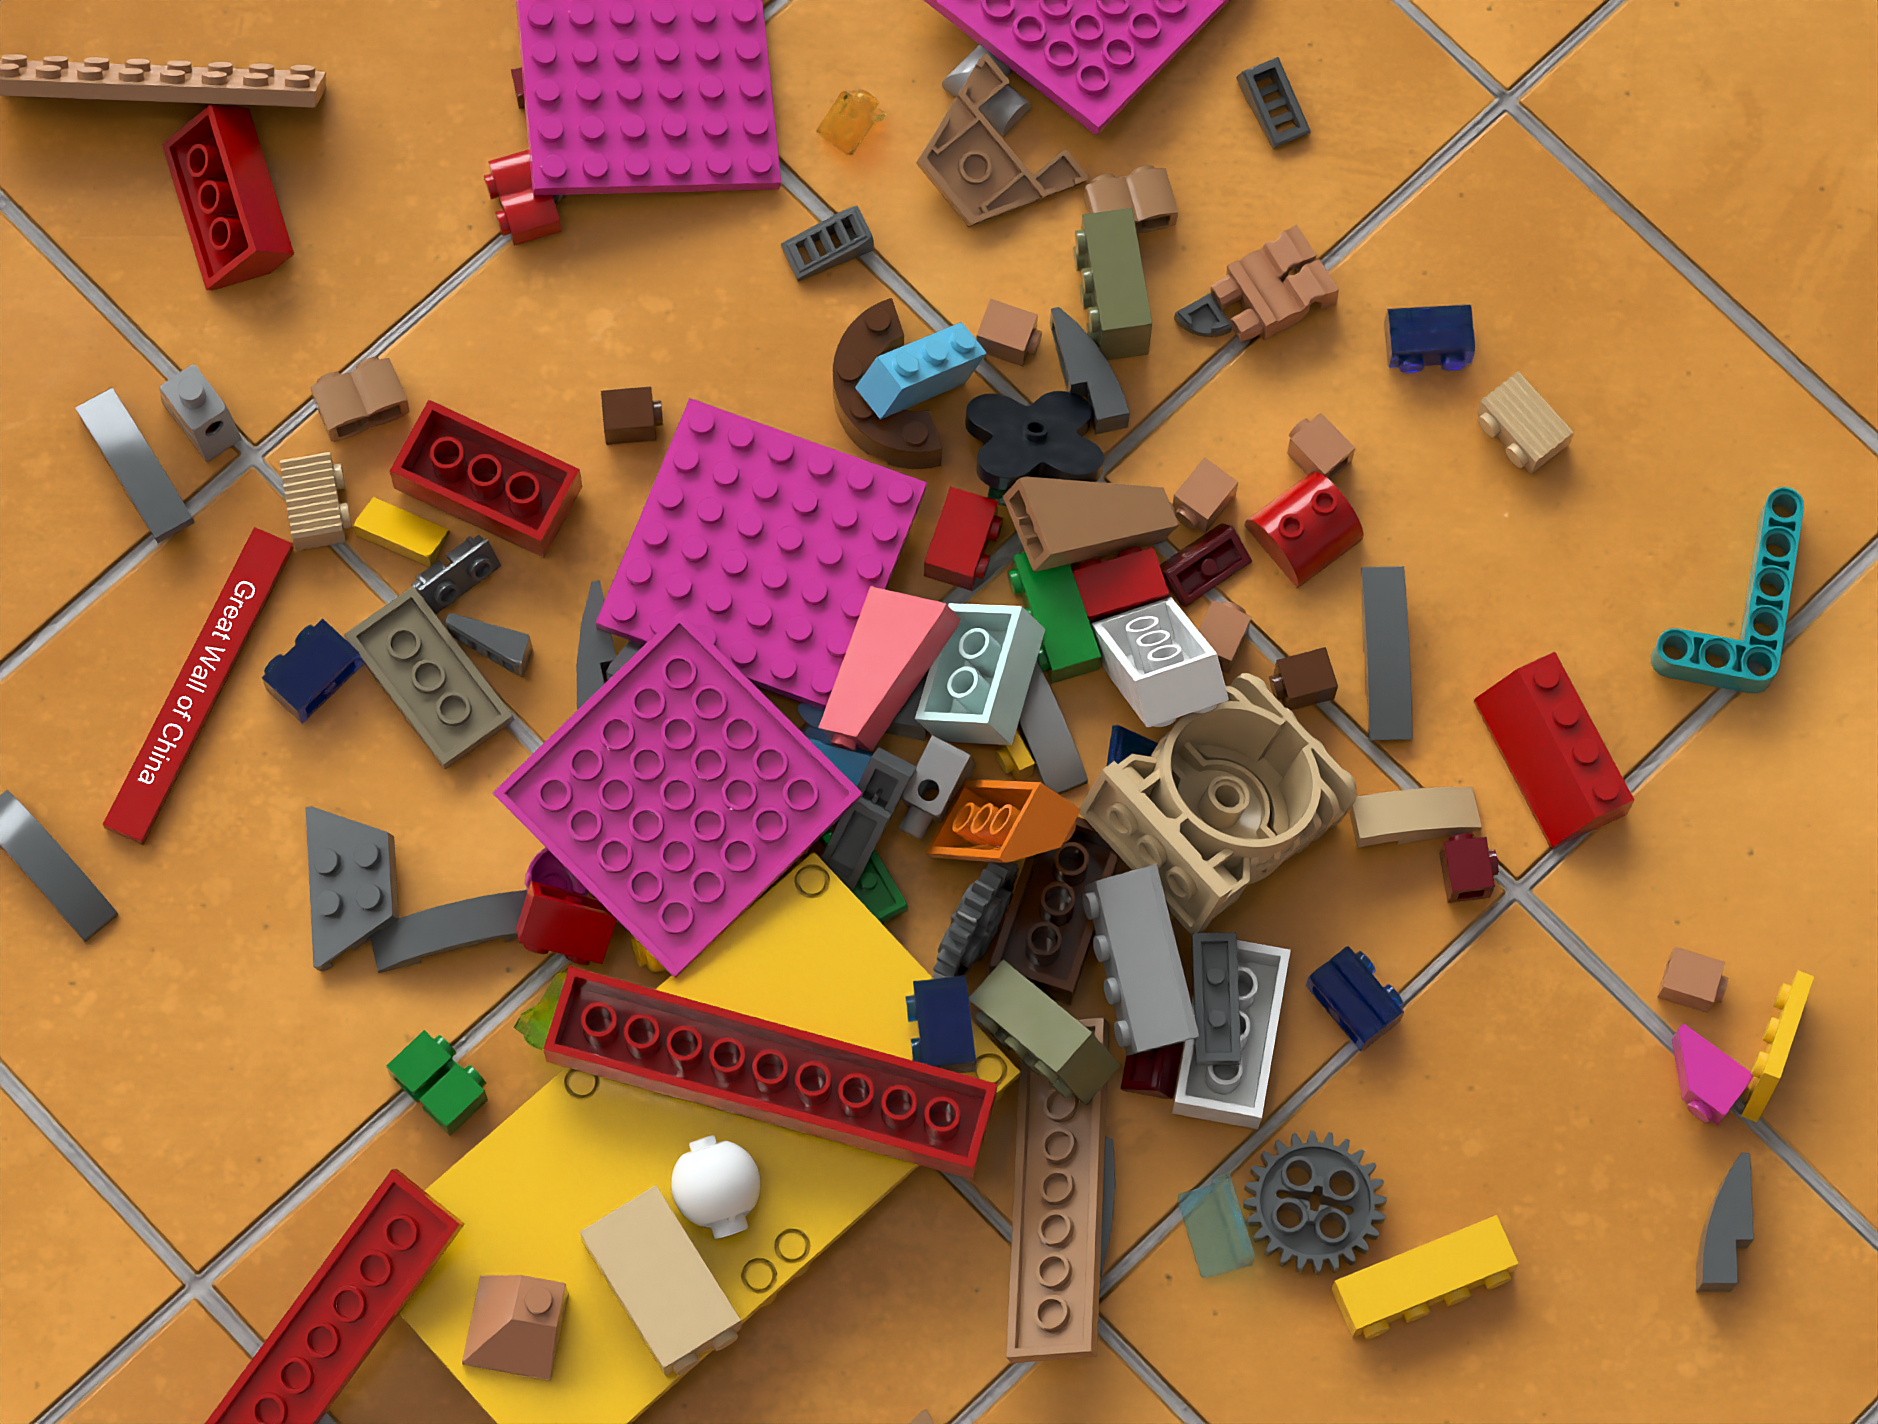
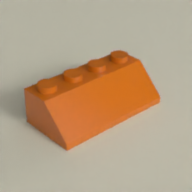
(1003, 822)

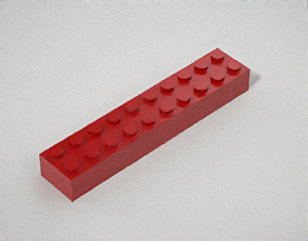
(770, 1072)

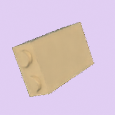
(661, 1282)

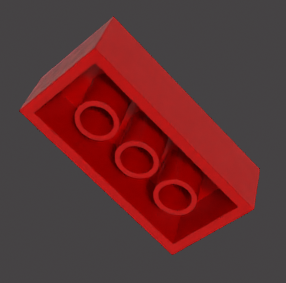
(486, 478)

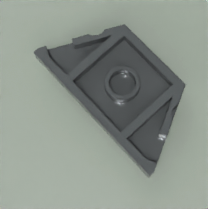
(349, 883)

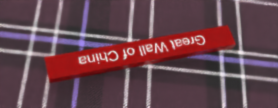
(198, 686)

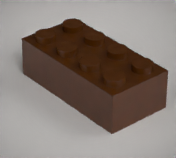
(1046, 922)

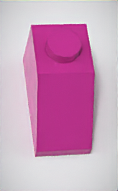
(1707, 1076)

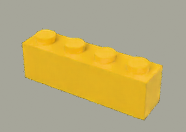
(1425, 1277)

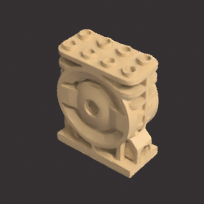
(1238, 754)

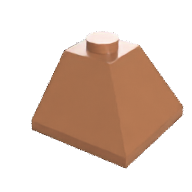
(516, 1325)

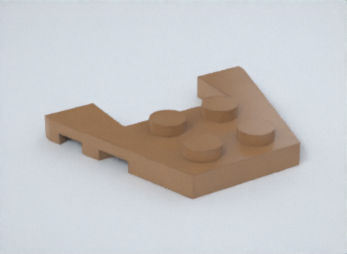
(975, 164)

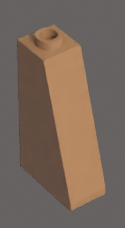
(1085, 520)

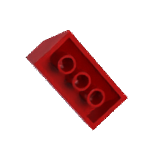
(227, 197)
(1554, 751)

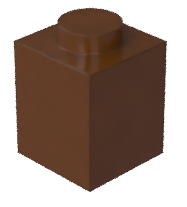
(630, 415)
(1304, 679)

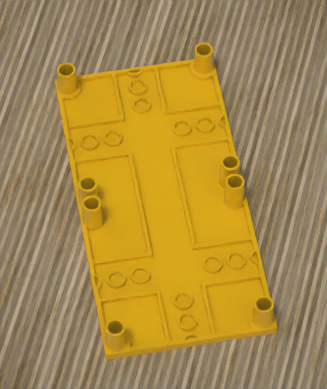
(592, 1144)

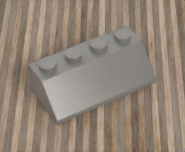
(1140, 961)

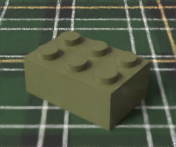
(1113, 284)
(1042, 1034)

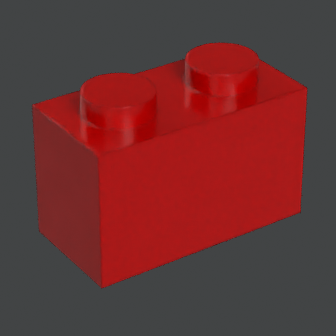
(962, 538)
(1120, 583)
(565, 924)

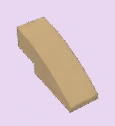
(1413, 815)

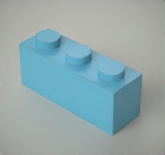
(920, 370)

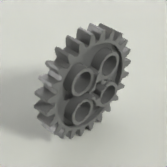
(976, 920)
(1306, 1241)

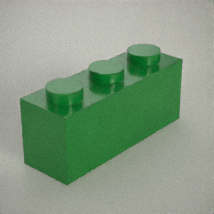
(1055, 602)

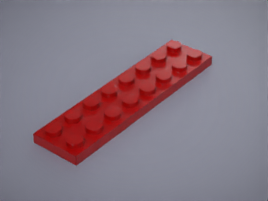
(343, 1308)

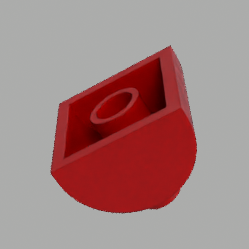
(1306, 527)

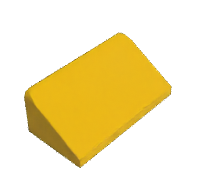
(400, 531)

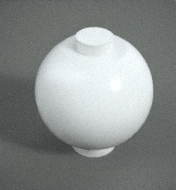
(716, 1185)

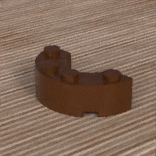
(902, 438)

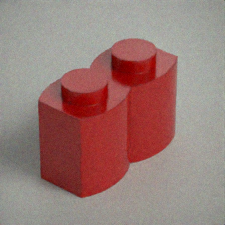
(522, 213)

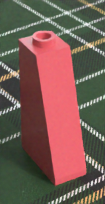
(883, 665)

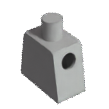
(195, 408)
(941, 769)

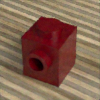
(1468, 868)

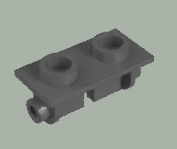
(470, 564)

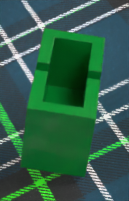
(438, 1082)

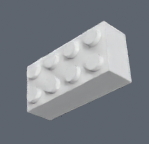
(1160, 662)
(1238, 1091)

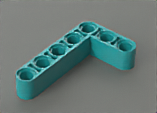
(1758, 609)

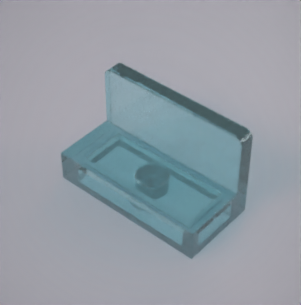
(1216, 1227)

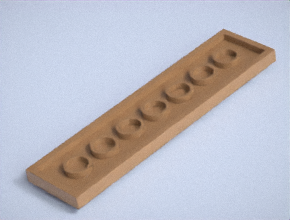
(170, 83)
(1056, 1219)

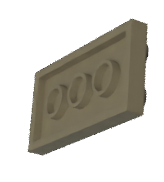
(429, 677)

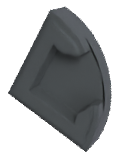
(1203, 318)

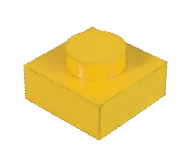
(1015, 759)

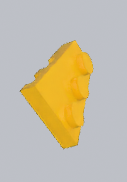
(1779, 1036)

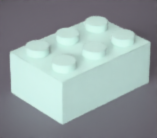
(981, 675)

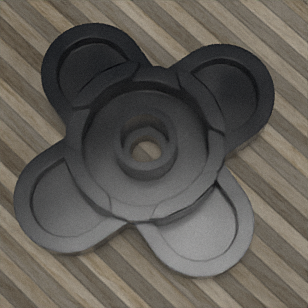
(1033, 439)

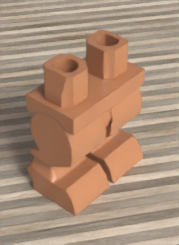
(1267, 292)

